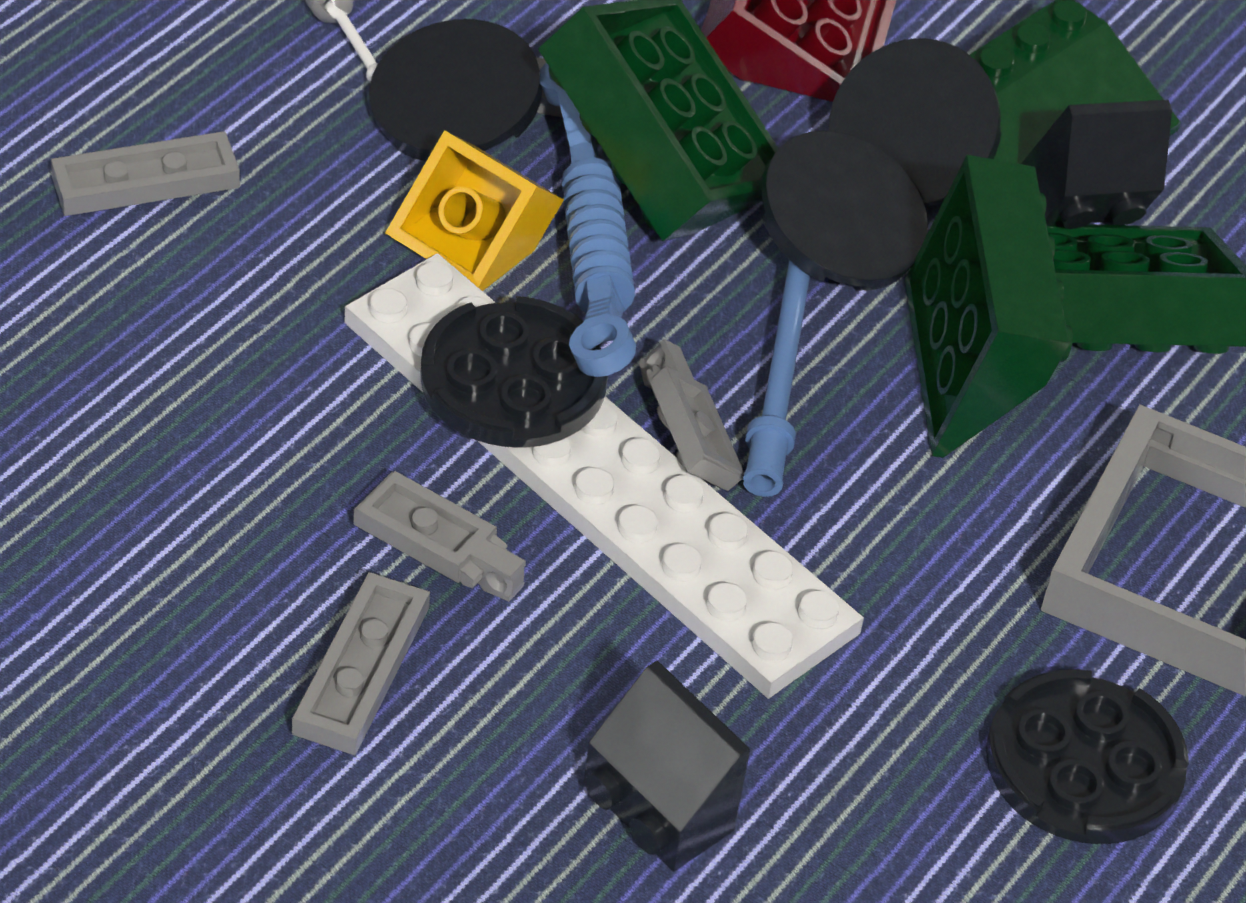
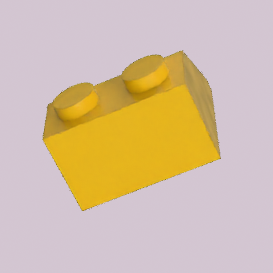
(473, 212)

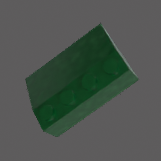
(1053, 62)
(662, 112)
(1150, 287)
(985, 302)

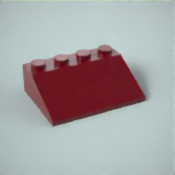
(796, 42)

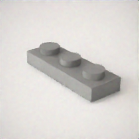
(145, 173)
(361, 664)

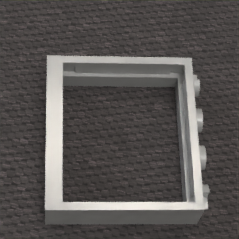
(1126, 617)

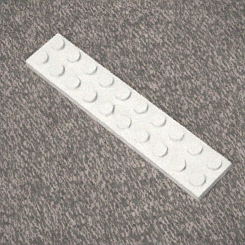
(641, 508)

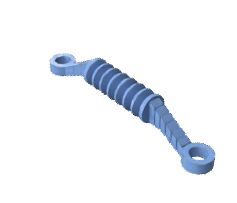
(596, 246)

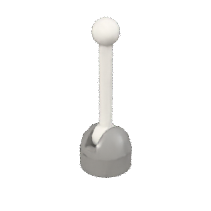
(336, 12)

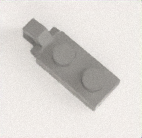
(691, 417)
(440, 536)

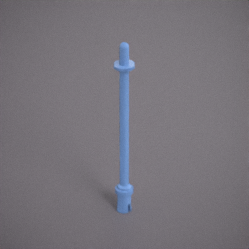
(771, 435)

